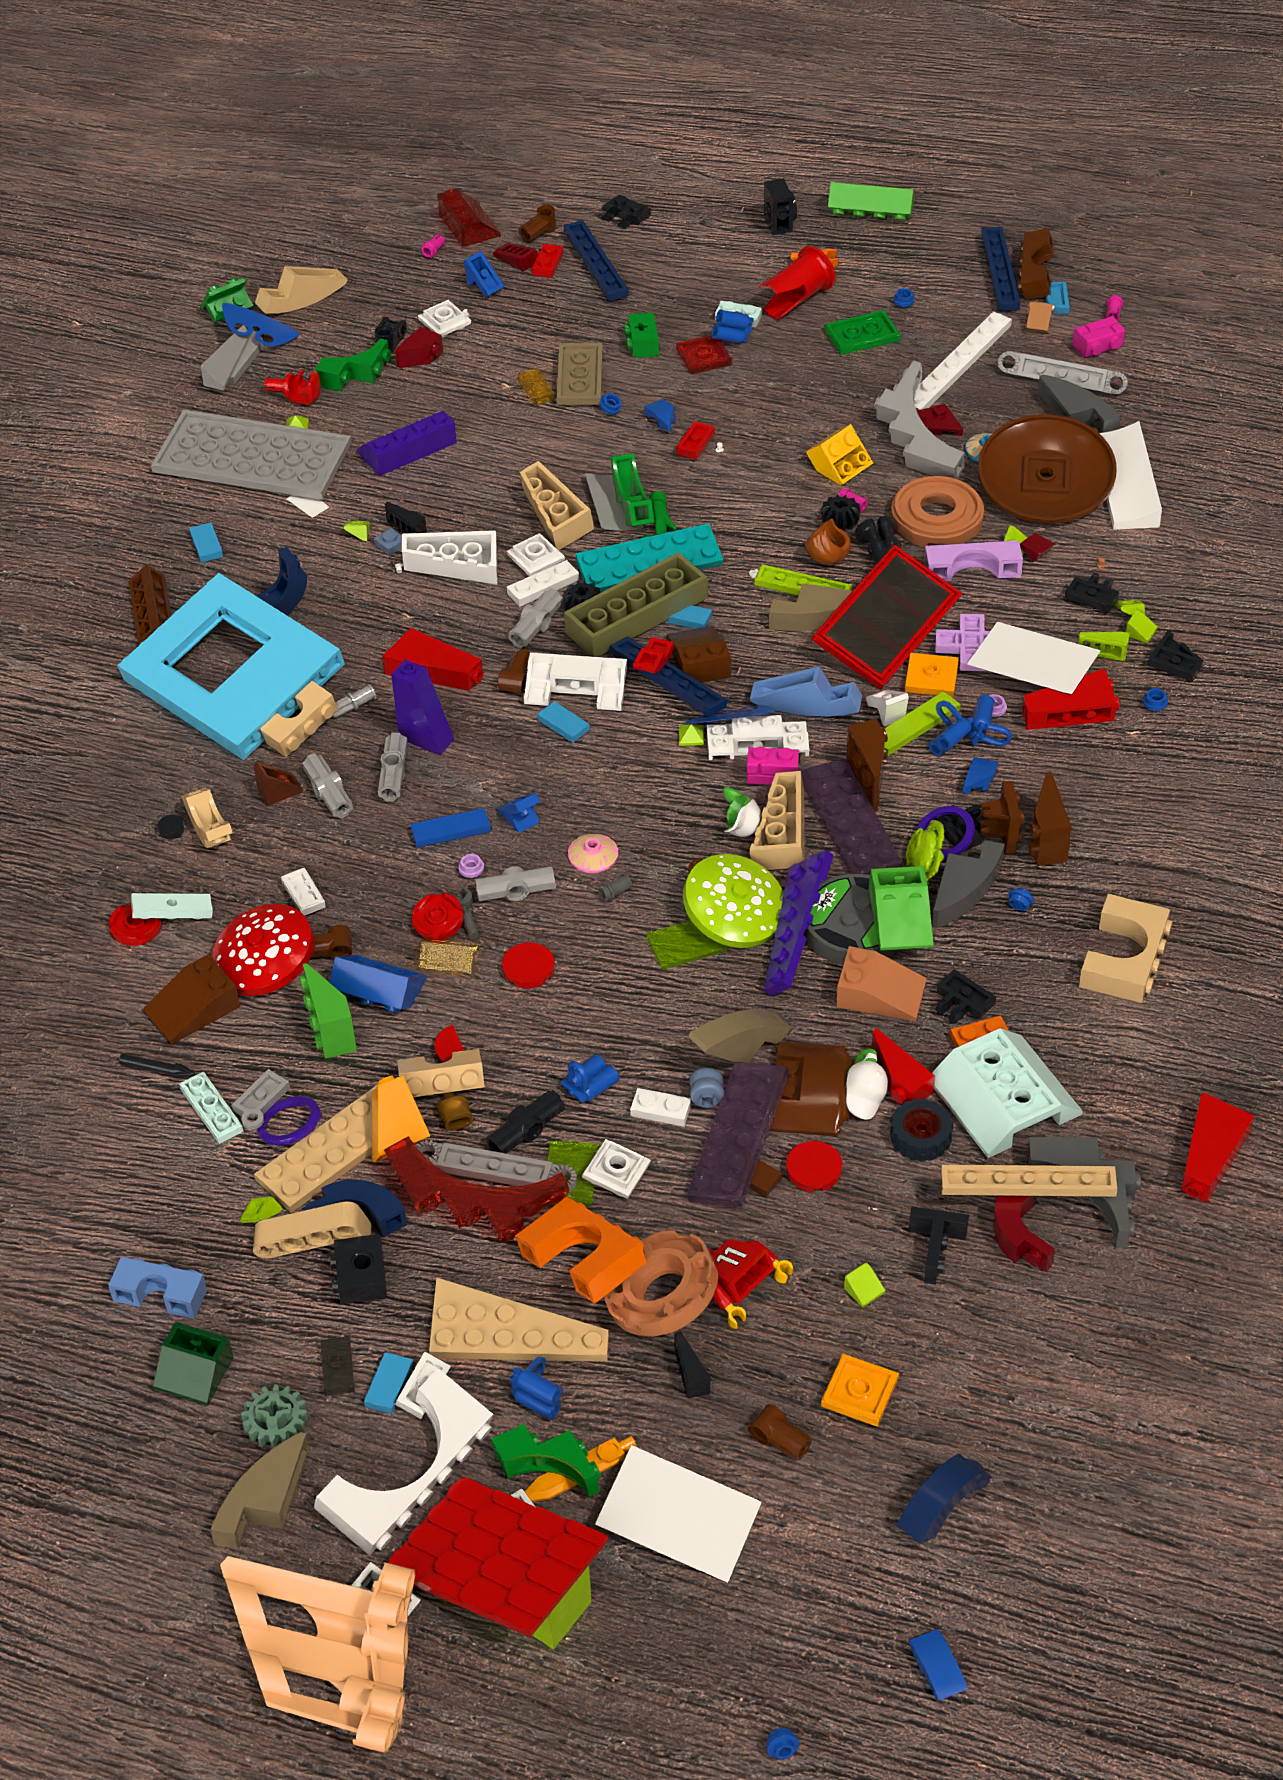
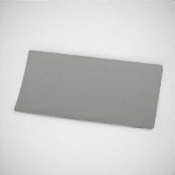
(608, 509)

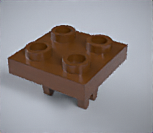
(1004, 817)

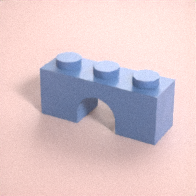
(136, 1279)

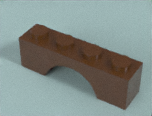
(1034, 277)

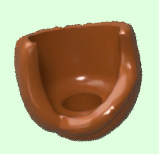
(823, 548)

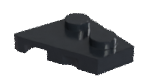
(1175, 658)

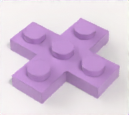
(963, 641)

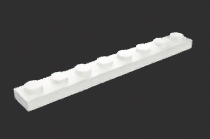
(961, 359)

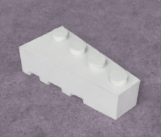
(452, 554)

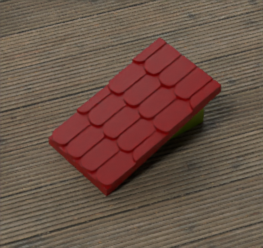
(504, 1560)

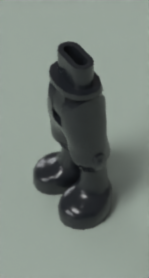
(867, 532)

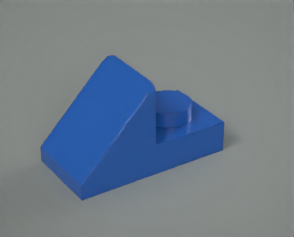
(481, 273)
(521, 812)

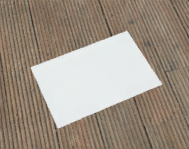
(1034, 657)
(679, 1513)

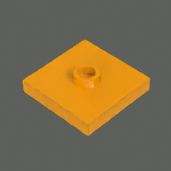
(931, 674)
(860, 1390)

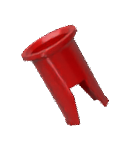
(799, 281)

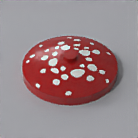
(264, 948)

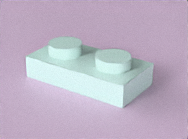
(750, 310)

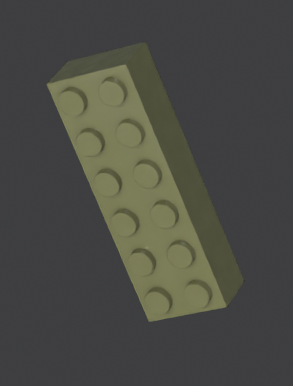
(635, 604)

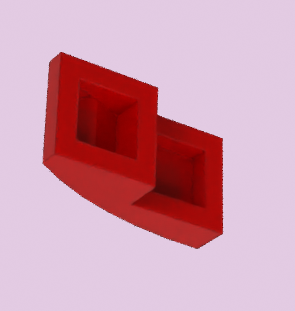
(654, 655)

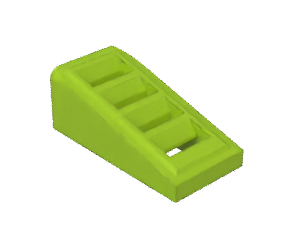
(1116, 642)

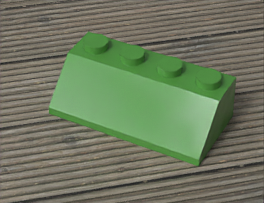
(871, 200)

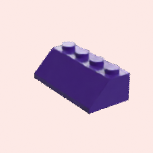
(409, 443)

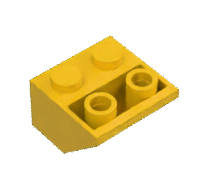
(840, 455)

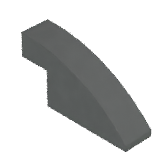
(1077, 403)
(966, 882)

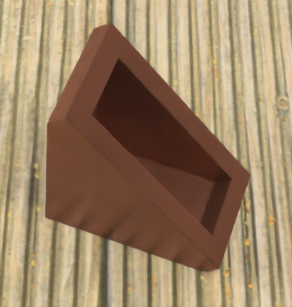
(275, 784)

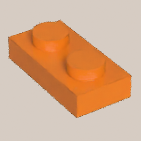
(970, 1032)

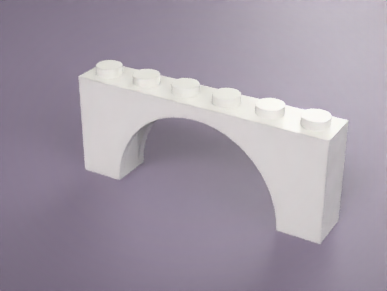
(372, 1515)

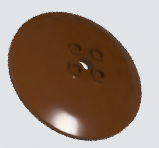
(1032, 445)

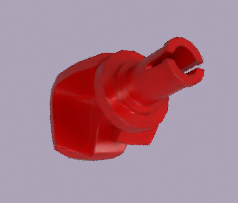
(296, 388)

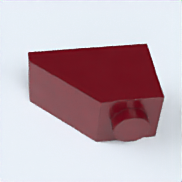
(419, 348)

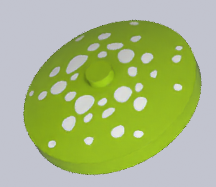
(733, 900)

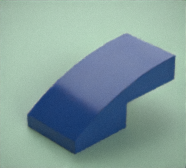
(938, 1664)

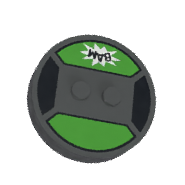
(843, 919)

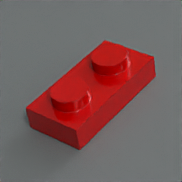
(547, 260)
(695, 440)

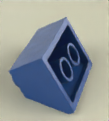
(376, 982)

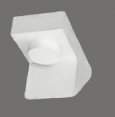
(890, 704)

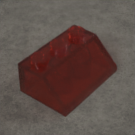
(465, 218)

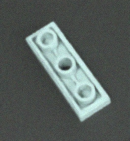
(171, 906)
(211, 1107)

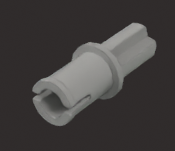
(354, 700)

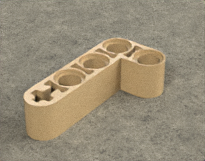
(309, 1229)

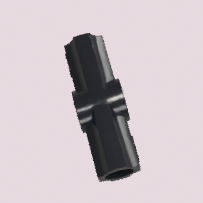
(525, 1122)

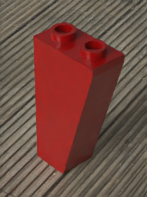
(1089, 703)

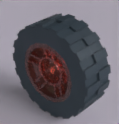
(918, 1116)

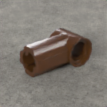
(541, 223)
(515, 676)
(334, 943)
(773, 1428)

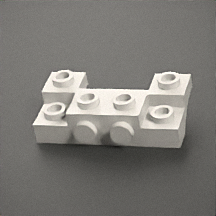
(576, 676)
(756, 732)

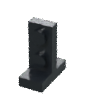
(940, 1227)

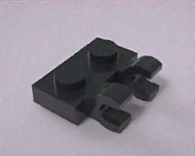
(627, 210)

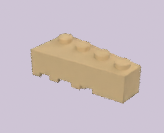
(557, 508)
(781, 830)

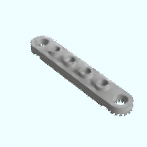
(1081, 375)
(493, 1165)

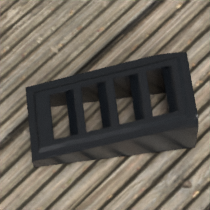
(405, 520)
(693, 1374)

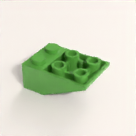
(901, 907)
(329, 1014)

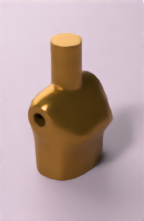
(454, 1111)

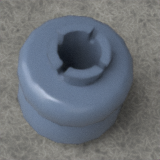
(706, 1087)

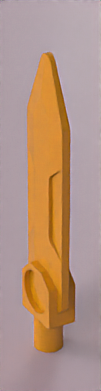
(605, 1456)

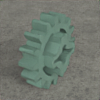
(274, 1416)

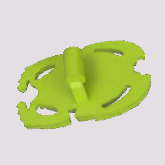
(925, 848)

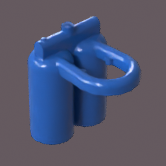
(732, 326)
(982, 721)
(953, 733)
(589, 1078)
(536, 1391)

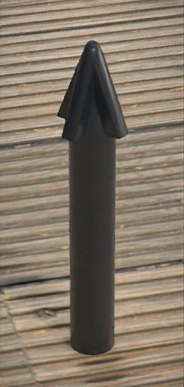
(176, 1070)

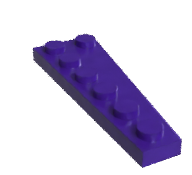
(795, 918)

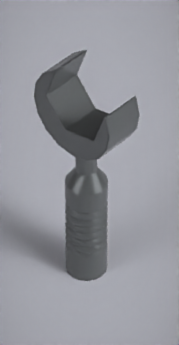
(468, 920)

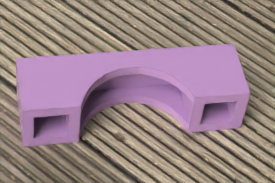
(1000, 558)

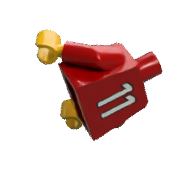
(740, 1270)

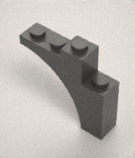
(1085, 1152)

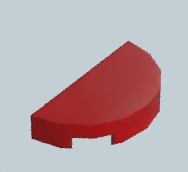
(446, 1043)

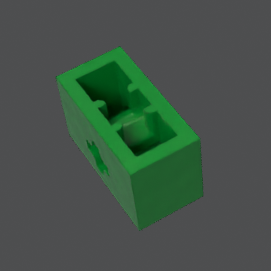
(642, 335)

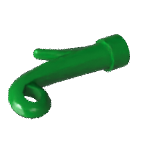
(660, 513)

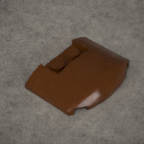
(814, 1090)

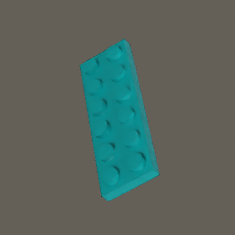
(618, 562)

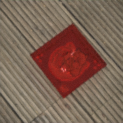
(703, 354)

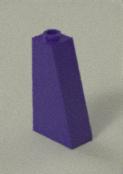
(419, 709)

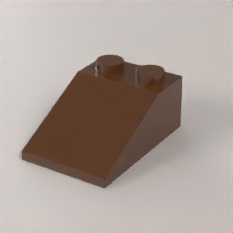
(701, 654)
(867, 756)
(1050, 827)
(192, 1000)

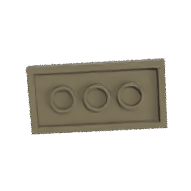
(579, 373)

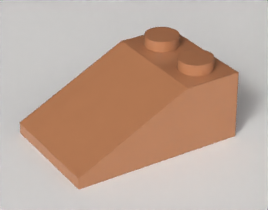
(879, 985)

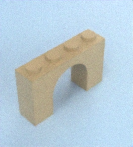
(1128, 976)

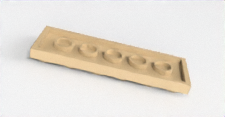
(320, 1156)

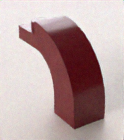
(1014, 1237)

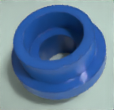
(904, 298)
(610, 404)
(1155, 699)
(1020, 899)
(782, 1743)

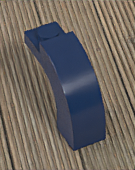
(289, 586)
(375, 1201)
(940, 1495)

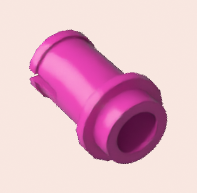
(430, 247)
(1114, 306)
(858, 499)

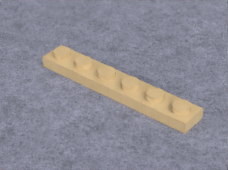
(1029, 1180)

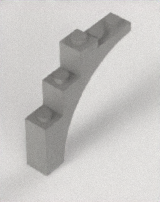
(922, 448)

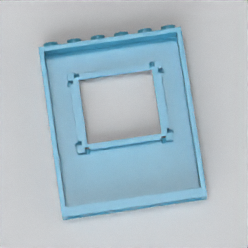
(256, 690)

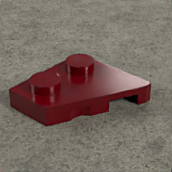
(940, 419)

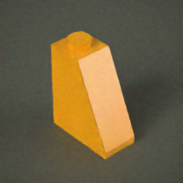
(394, 1116)

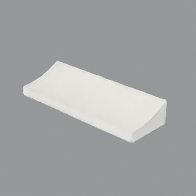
(1134, 496)

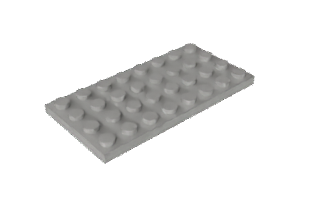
(252, 454)

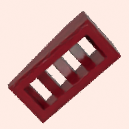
(516, 255)

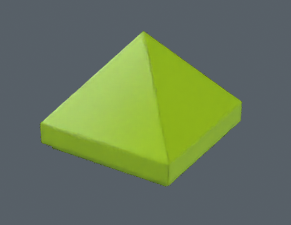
(298, 421)
(691, 735)

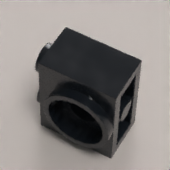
(779, 206)
(351, 1280)

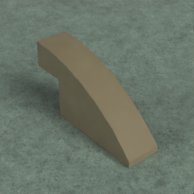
(809, 612)
(740, 1034)
(262, 1492)

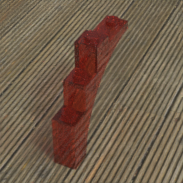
(467, 1201)

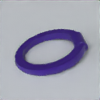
(970, 827)
(297, 1135)

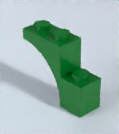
(364, 367)
(630, 492)
(563, 1455)

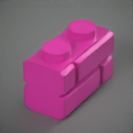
(1098, 337)
(765, 762)

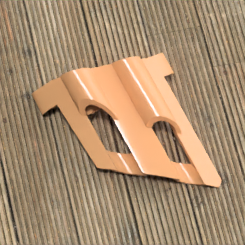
(356, 1646)

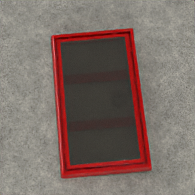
(886, 617)

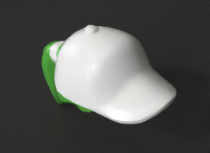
(742, 814)
(865, 1085)

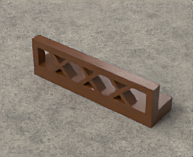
(154, 600)

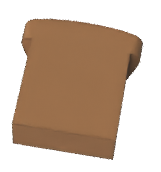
(1039, 317)

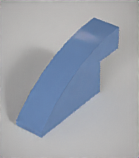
(807, 694)

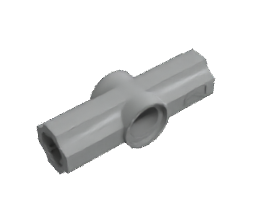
(535, 618)
(392, 767)
(327, 785)
(515, 883)

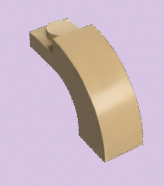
(206, 818)

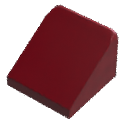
(1036, 546)

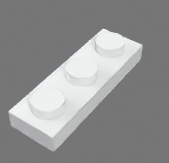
(535, 585)

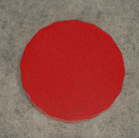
(437, 917)
(132, 930)
(528, 965)
(814, 1166)

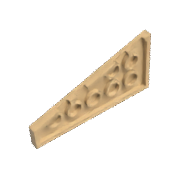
(496, 1328)

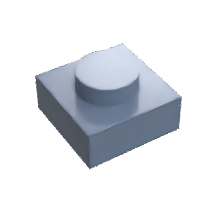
(389, 541)

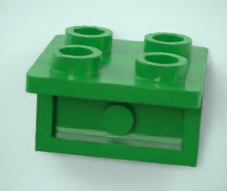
(231, 293)

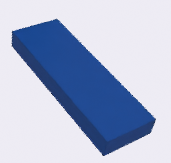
(450, 827)

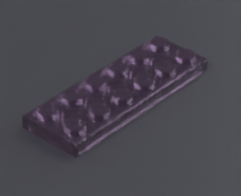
(849, 818)
(738, 1134)

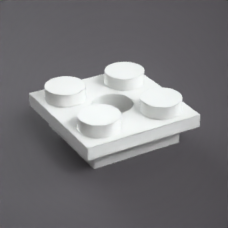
(444, 318)
(535, 554)
(616, 1180)

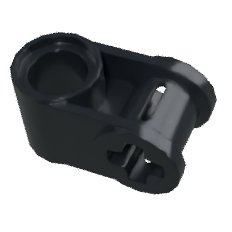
(392, 331)

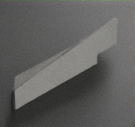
(230, 360)

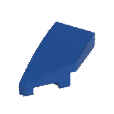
(663, 412)
(980, 774)

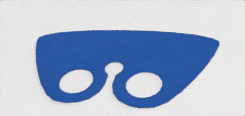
(238, 315)
(740, 713)

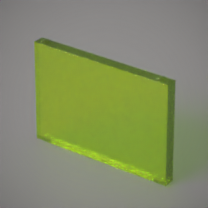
(682, 945)
(578, 1157)

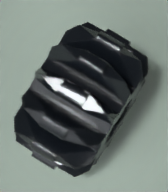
(842, 510)
(578, 593)

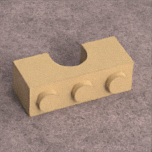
(288, 733)
(458, 1074)

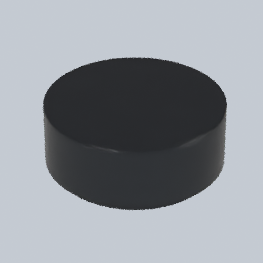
(171, 826)

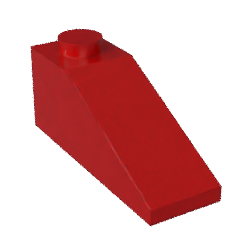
(904, 1074)

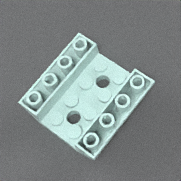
(985, 1093)

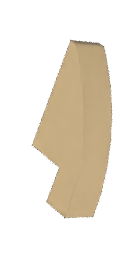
(299, 289)

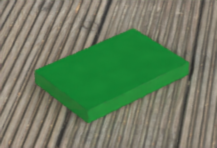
(862, 332)

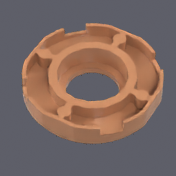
(946, 529)
(665, 1254)

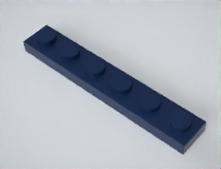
(596, 260)
(1000, 269)
(673, 680)

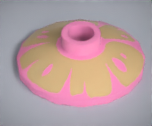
(593, 853)

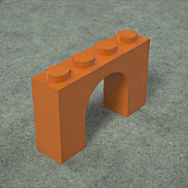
(572, 1224)

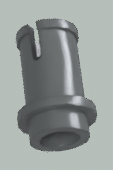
(615, 887)

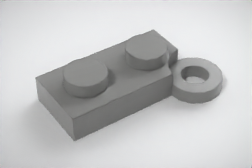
(260, 1098)

